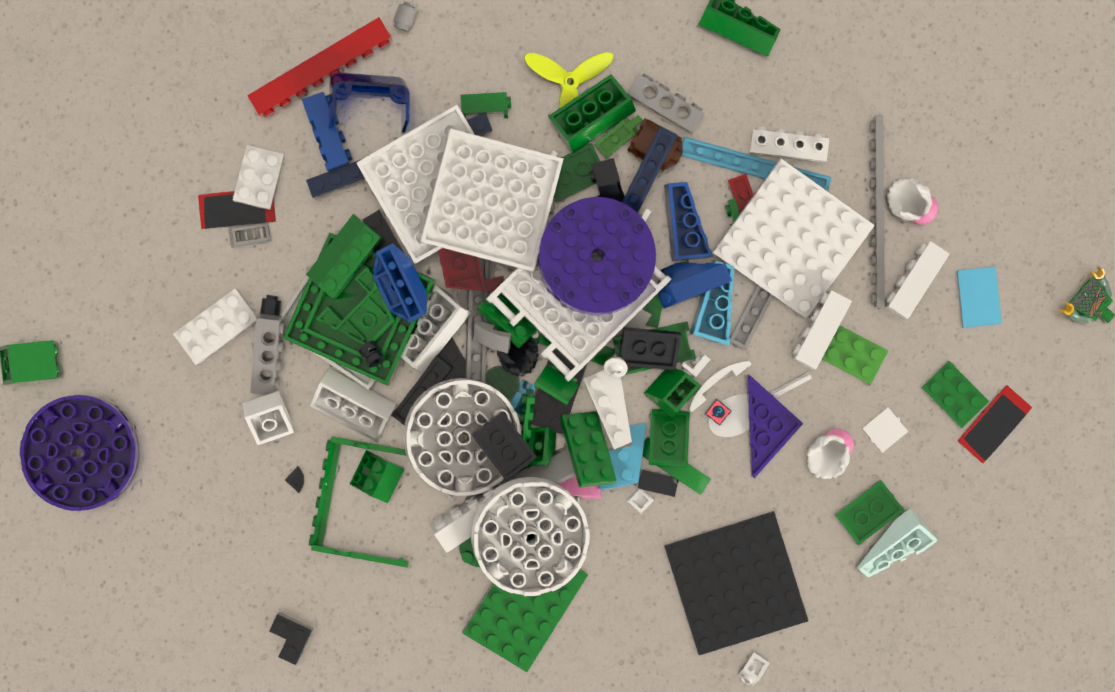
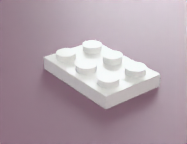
(258, 177)

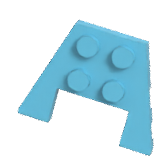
(628, 460)

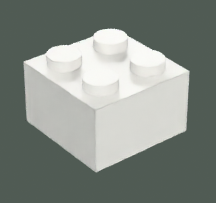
(268, 418)

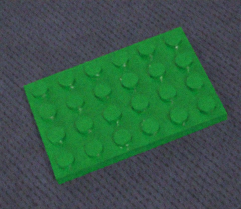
(520, 624)

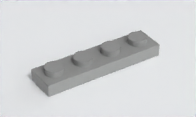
(751, 317)

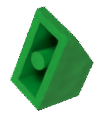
(542, 444)

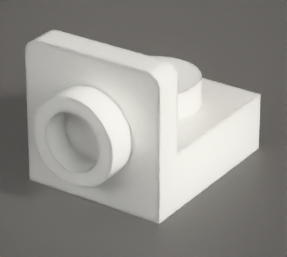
(699, 364)
(753, 669)

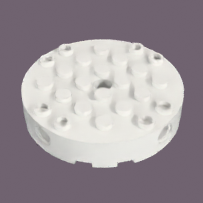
(434, 430)
(523, 509)

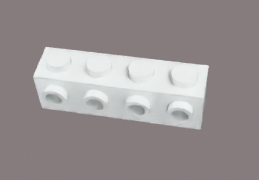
(789, 145)

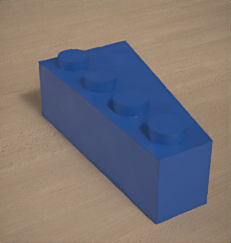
(329, 139)
(684, 224)

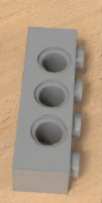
(637, 93)
(264, 324)

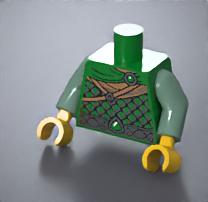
(1091, 300)

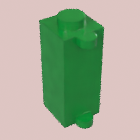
(485, 103)

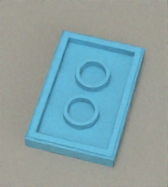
(979, 297)

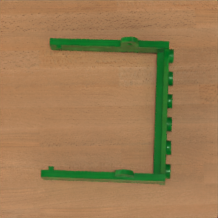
(323, 502)

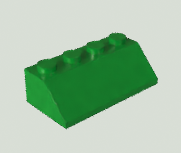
(592, 113)
(344, 256)

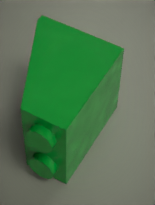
(28, 362)

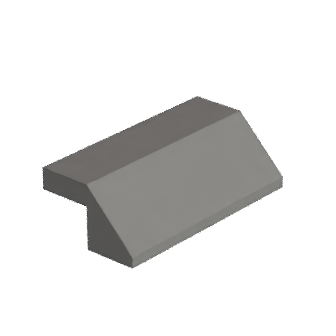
(558, 469)

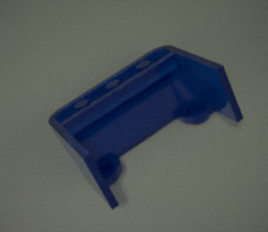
(345, 84)

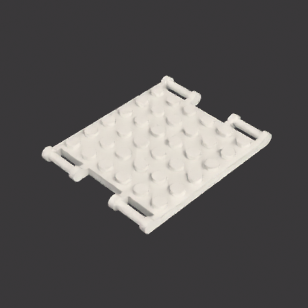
(571, 332)

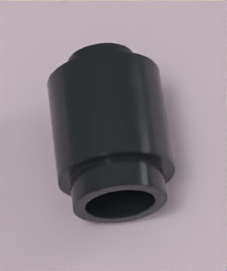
(270, 305)

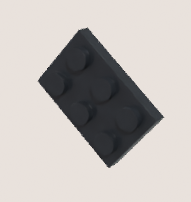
(650, 348)
(503, 445)

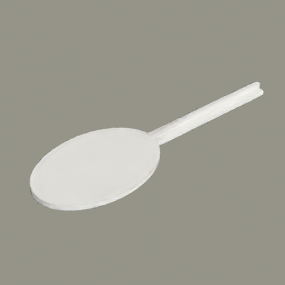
(738, 421)

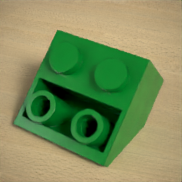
(672, 390)
(376, 476)

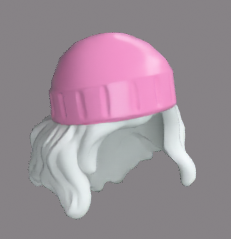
(912, 201)
(830, 454)

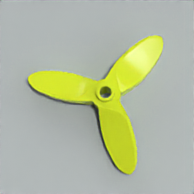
(584, 71)

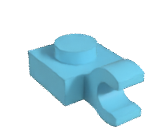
(516, 400)

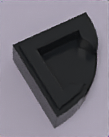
(296, 479)

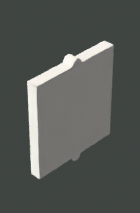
(885, 429)

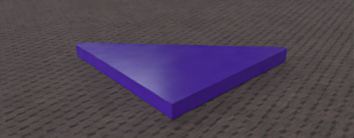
(769, 425)

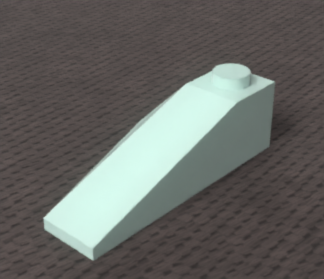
(901, 539)

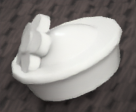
(615, 367)

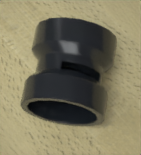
(371, 354)

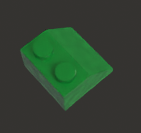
(555, 384)

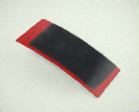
(222, 211)
(995, 424)

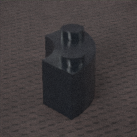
(607, 179)

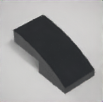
(658, 483)

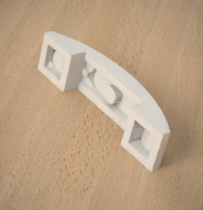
(699, 399)

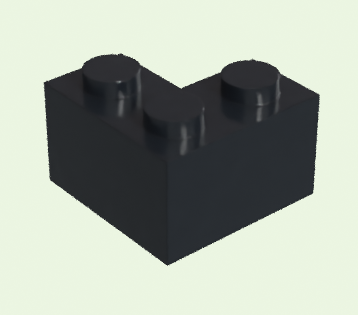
(296, 636)

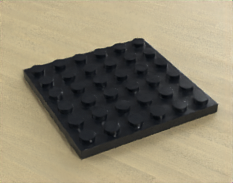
(736, 583)

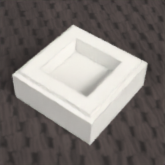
(640, 500)

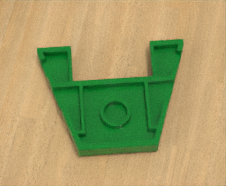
(368, 318)

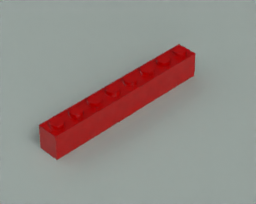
(319, 67)

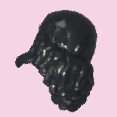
(519, 360)

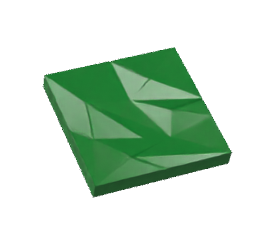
(337, 346)

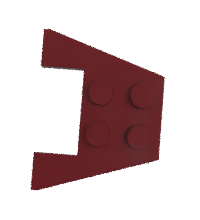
(464, 272)

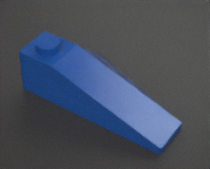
(691, 280)

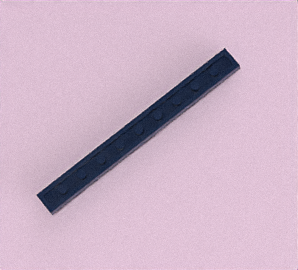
(351, 173)

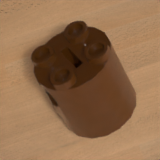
(644, 138)

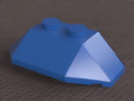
(399, 283)

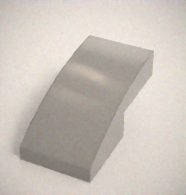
(494, 339)

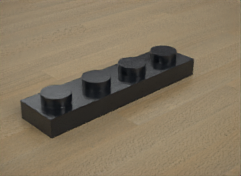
(433, 374)

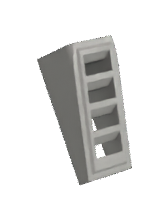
(232, 235)

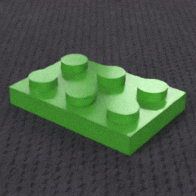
(855, 355)

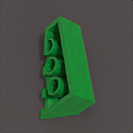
(740, 25)

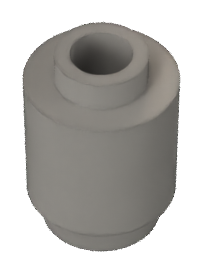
(404, 16)

